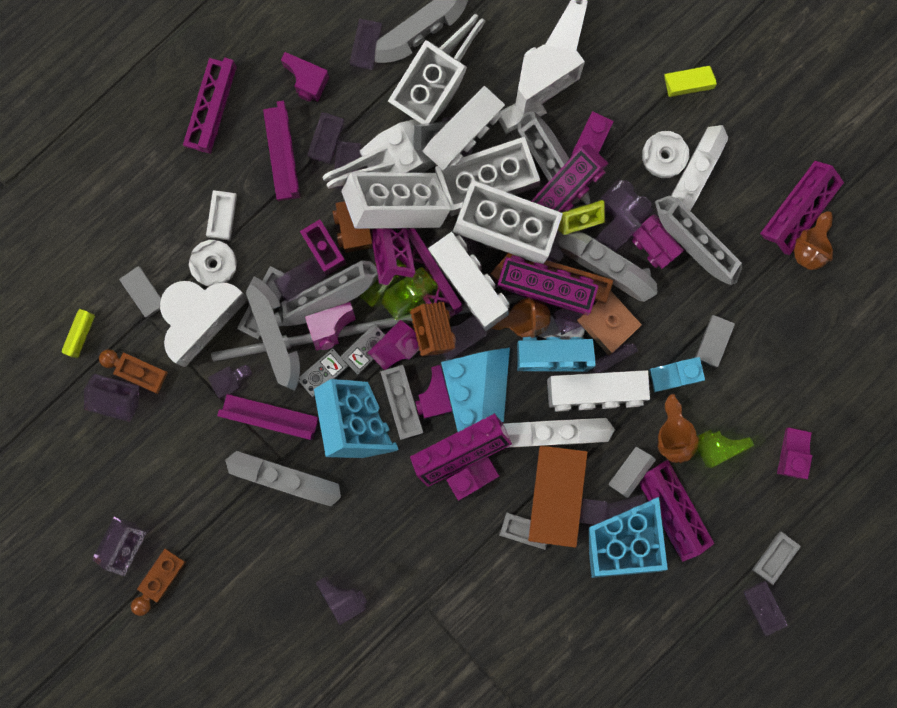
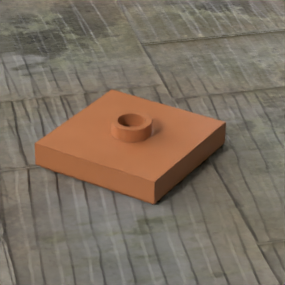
(609, 323)

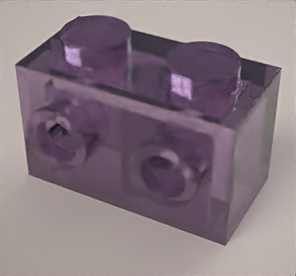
(111, 397)
(119, 546)

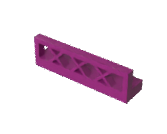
(215, 106)
(281, 152)
(801, 203)
(387, 253)
(434, 271)
(269, 417)
(679, 530)

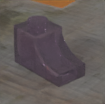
(342, 602)

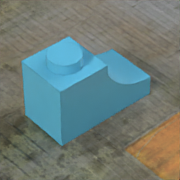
(677, 374)

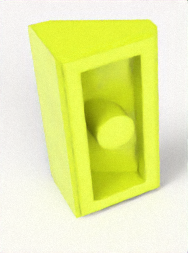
(690, 81)
(582, 217)
(78, 333)

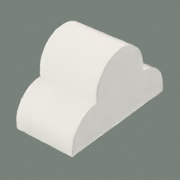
(196, 316)

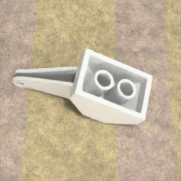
(555, 64)
(434, 76)
(387, 152)

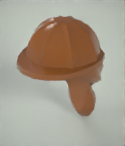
(813, 246)
(526, 318)
(677, 436)

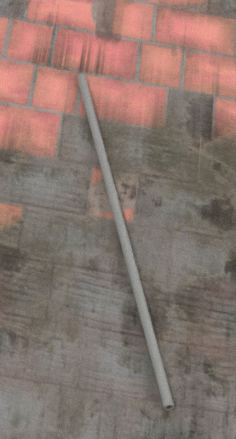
(346, 331)

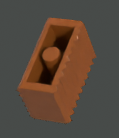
(433, 329)

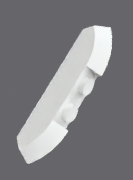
(700, 165)
(559, 432)

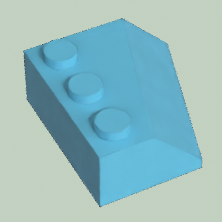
(555, 354)
(477, 386)
(351, 420)
(628, 543)

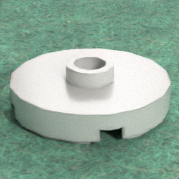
(671, 144)
(207, 252)

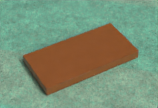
(557, 496)

